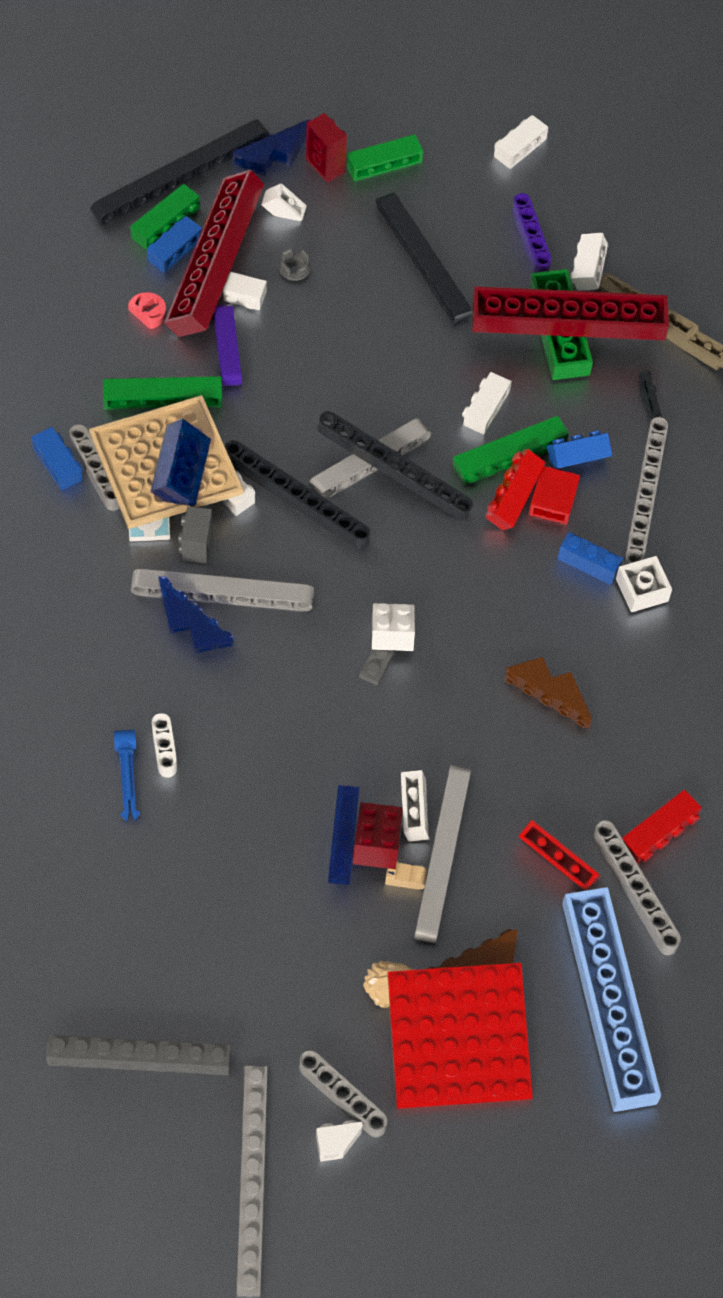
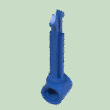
(125, 745)

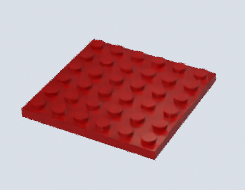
(459, 1035)

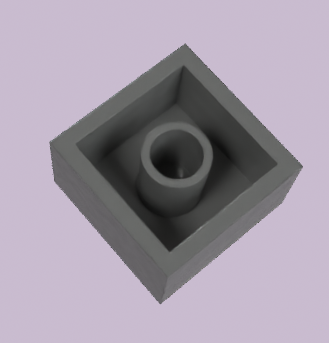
(195, 535)

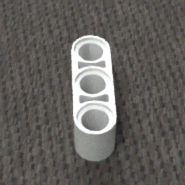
(168, 753)

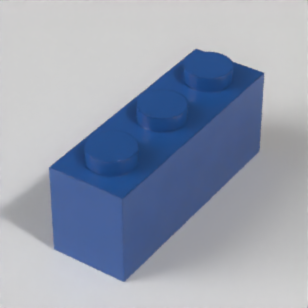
(174, 244)
(579, 449)
(57, 458)
(590, 558)

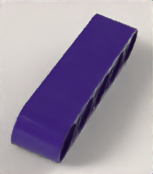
(531, 233)
(227, 346)

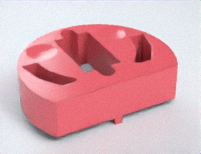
(152, 318)

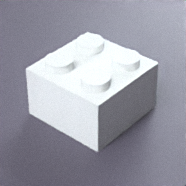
(643, 584)
(393, 627)

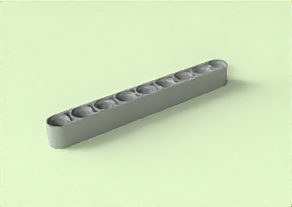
(648, 487)
(227, 590)
(442, 854)

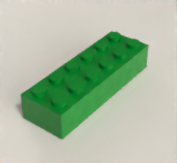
(565, 354)

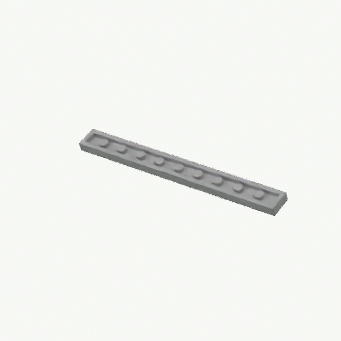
(252, 1182)

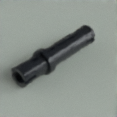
(649, 392)

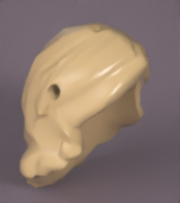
(377, 983)

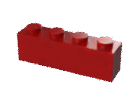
(514, 489)
(661, 826)
(559, 856)

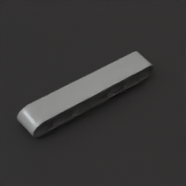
(354, 469)
(636, 897)

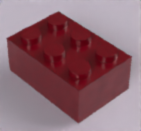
(326, 147)
(377, 835)

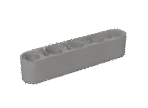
(91, 460)
(339, 1083)

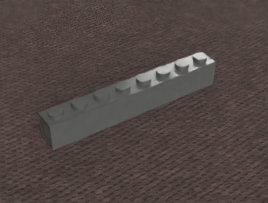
(138, 1055)

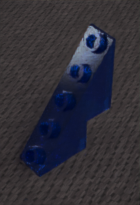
(279, 147)
(185, 616)
(343, 835)

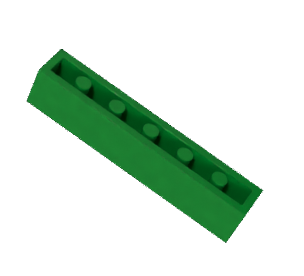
(159, 392)
(498, 454)

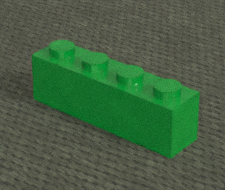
(384, 157)
(164, 215)

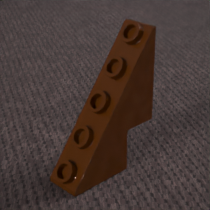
(555, 692)
(489, 953)

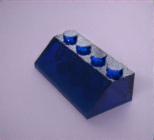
(180, 464)

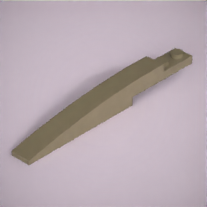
(680, 331)

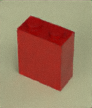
(554, 495)

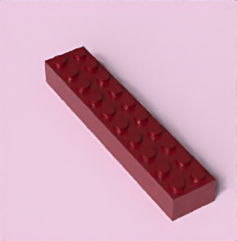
(214, 254)
(570, 313)

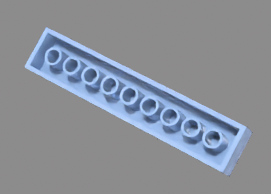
(611, 1000)

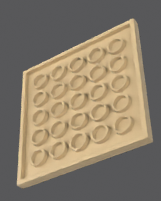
(131, 454)

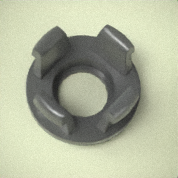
(294, 259)

